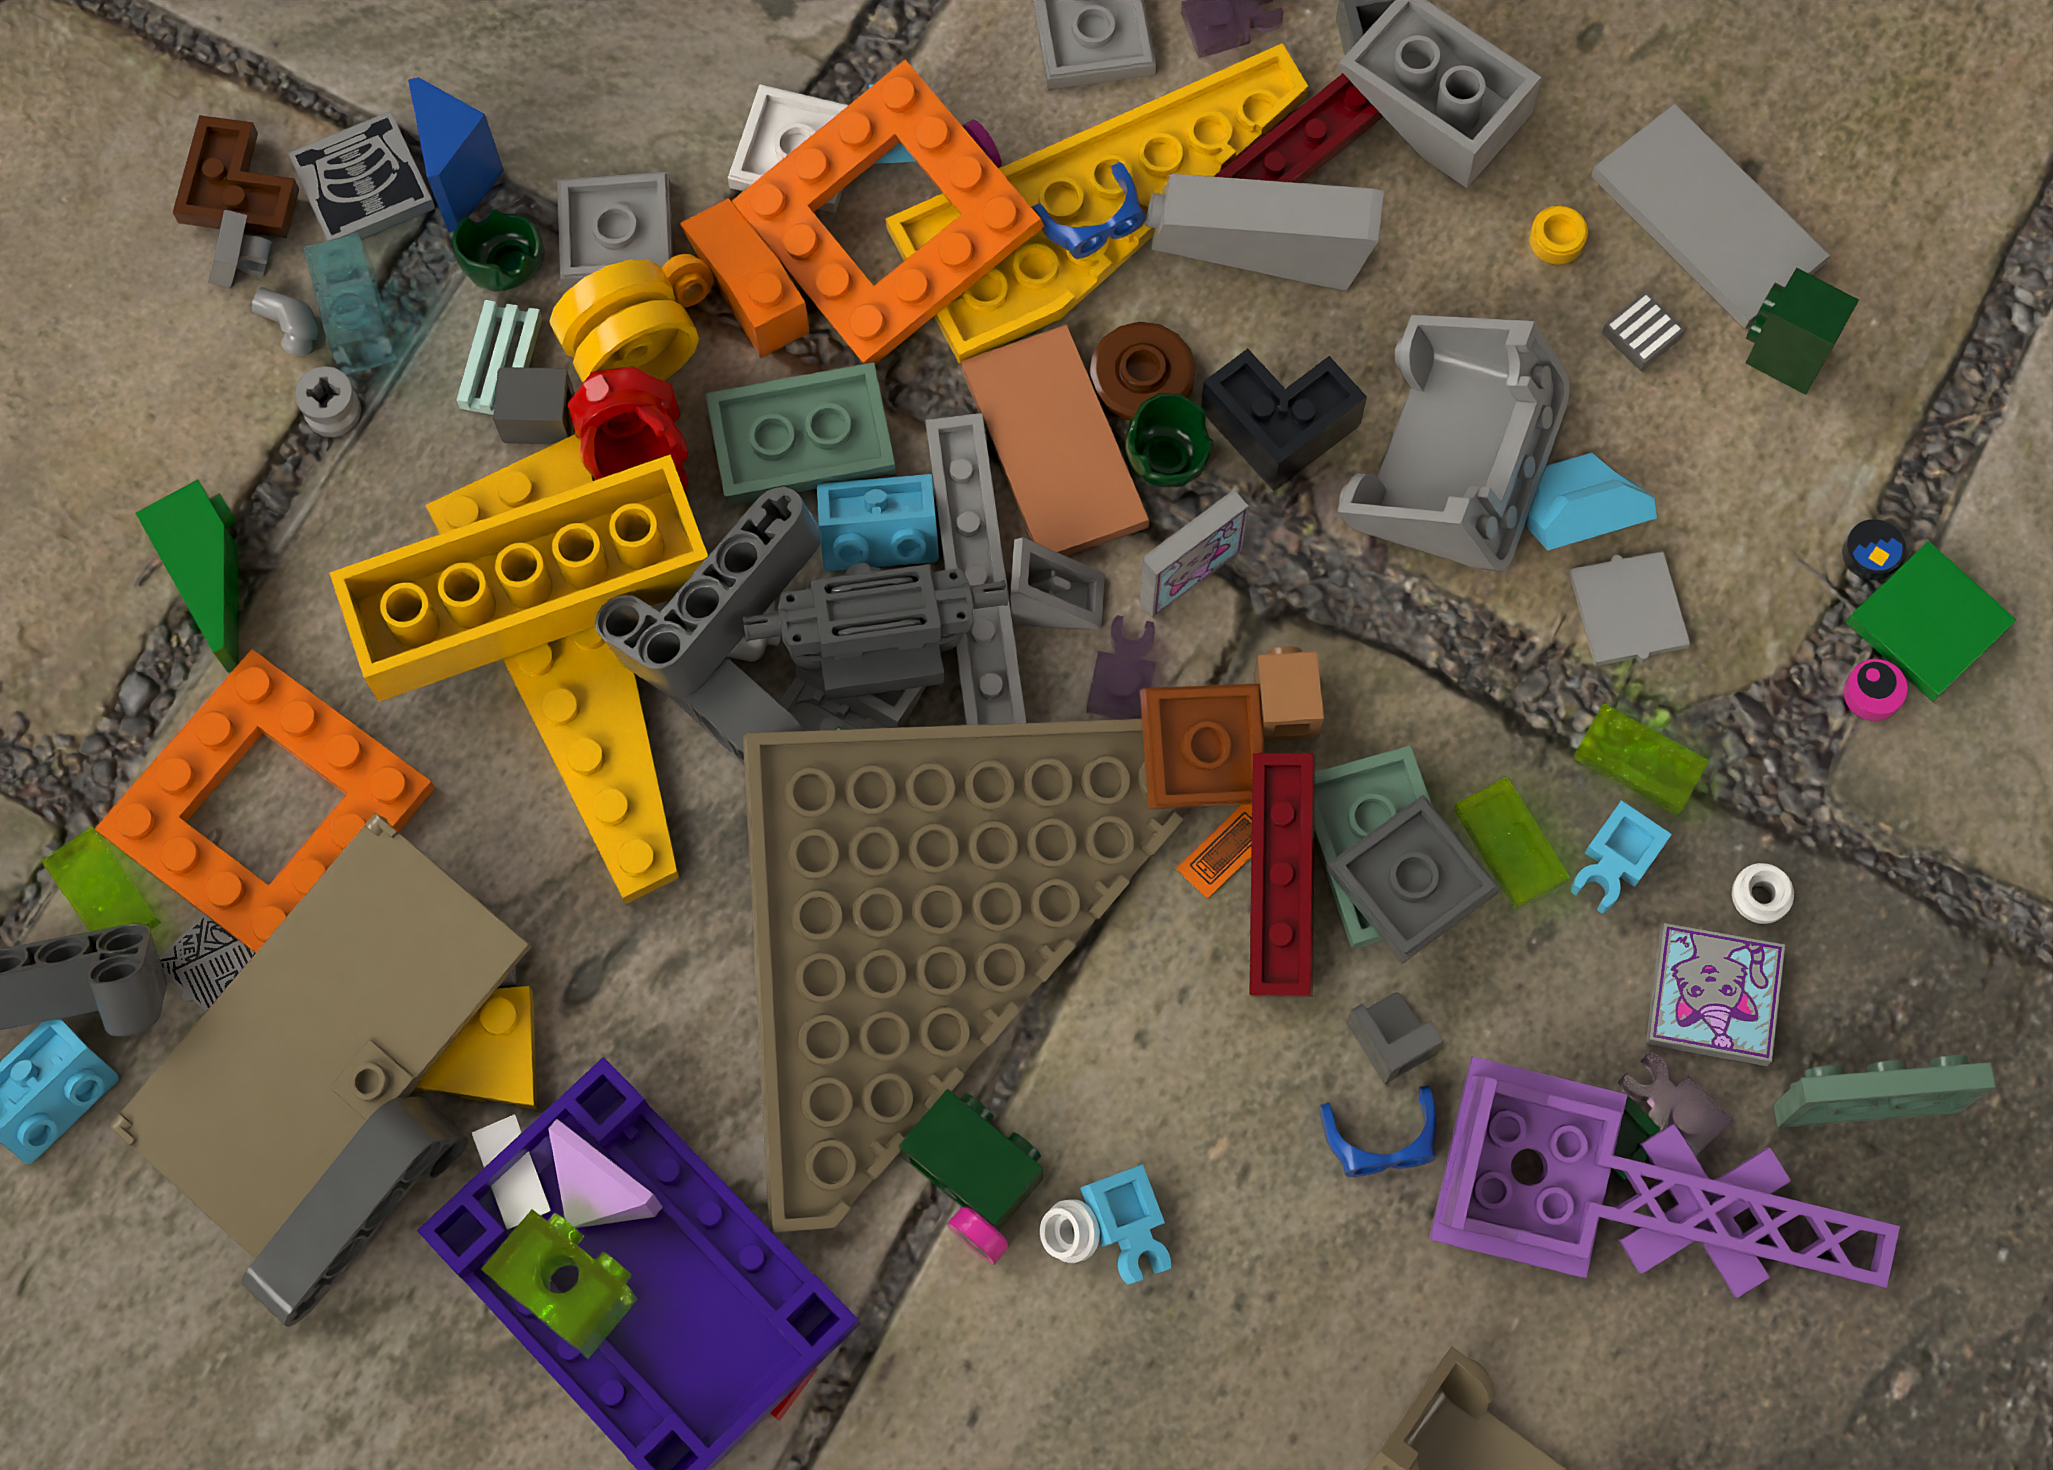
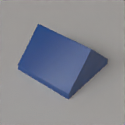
(455, 150)

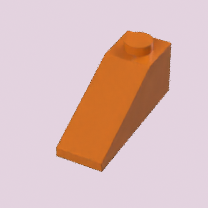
(748, 277)

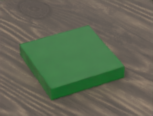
(1930, 621)

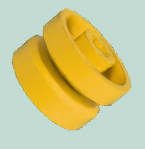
(624, 320)

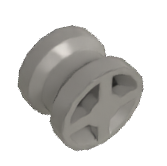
(340, 409)

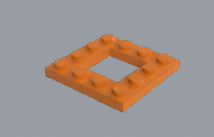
(891, 112)
(251, 702)

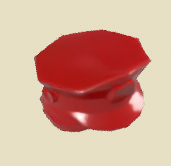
(626, 422)

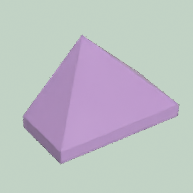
(593, 1186)

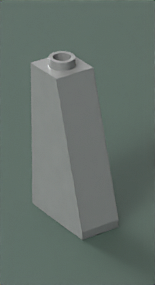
(1269, 226)

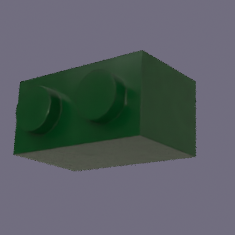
(1798, 329)
(973, 1159)

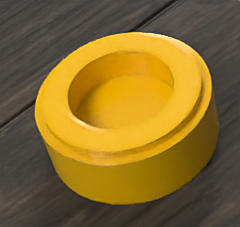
(1558, 235)

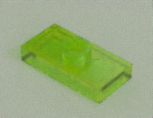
(1641, 759)
(1511, 843)
(97, 884)

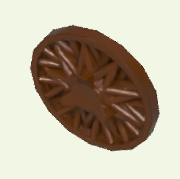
(1138, 364)

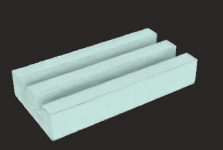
(489, 317)

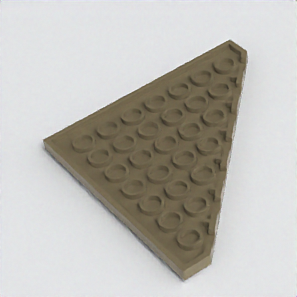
(910, 913)

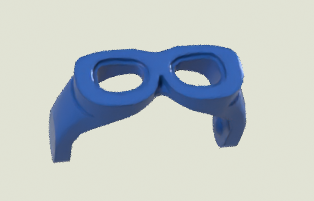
(1087, 240)
(1361, 1163)

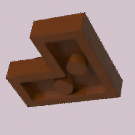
(219, 180)

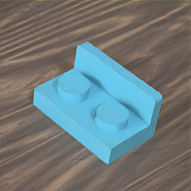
(877, 522)
(48, 1087)

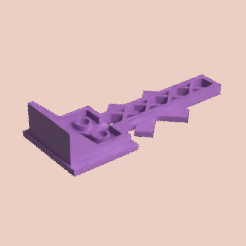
(1558, 1214)

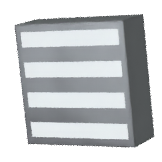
(1643, 331)

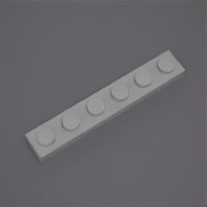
(973, 544)

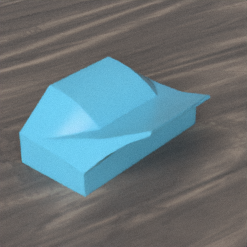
(1584, 501)

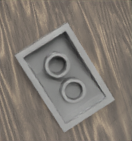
(1442, 86)

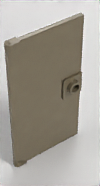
(319, 1033)

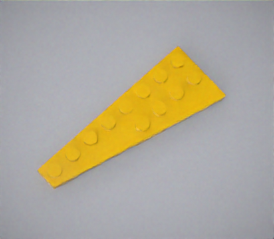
(581, 695)

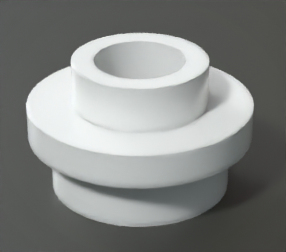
(1774, 881)
(1058, 1235)

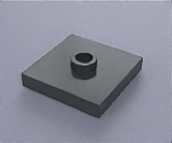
(1412, 878)

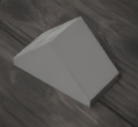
(1054, 589)

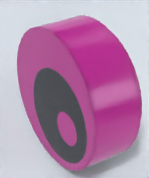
(1875, 690)
(978, 1234)

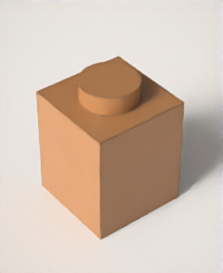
(1290, 693)

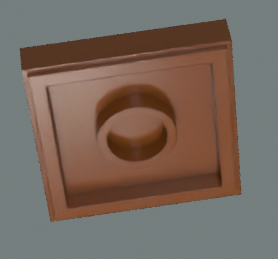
(1201, 744)

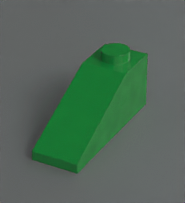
(202, 561)

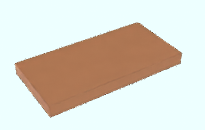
(1054, 443)

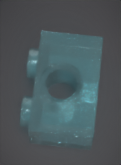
(350, 304)

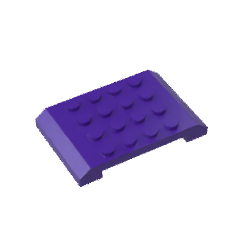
(720, 1305)

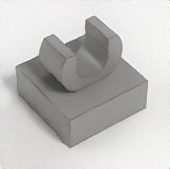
(235, 251)

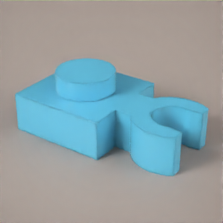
(1623, 850)
(1125, 1215)

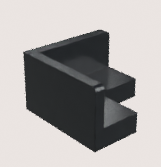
(1281, 427)

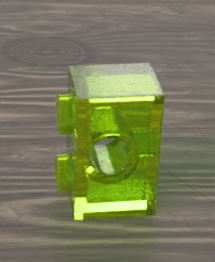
(531, 1257)

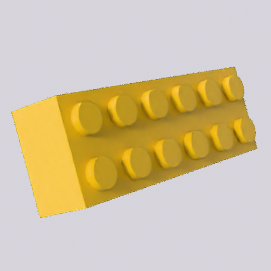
(518, 578)

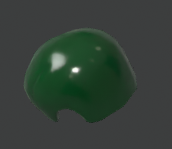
(499, 250)
(1168, 440)

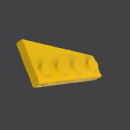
(491, 1054)

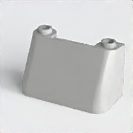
(1466, 440)

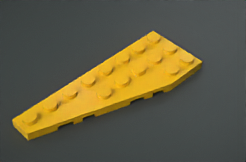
(1182, 133)

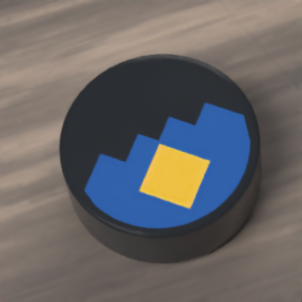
(1873, 549)

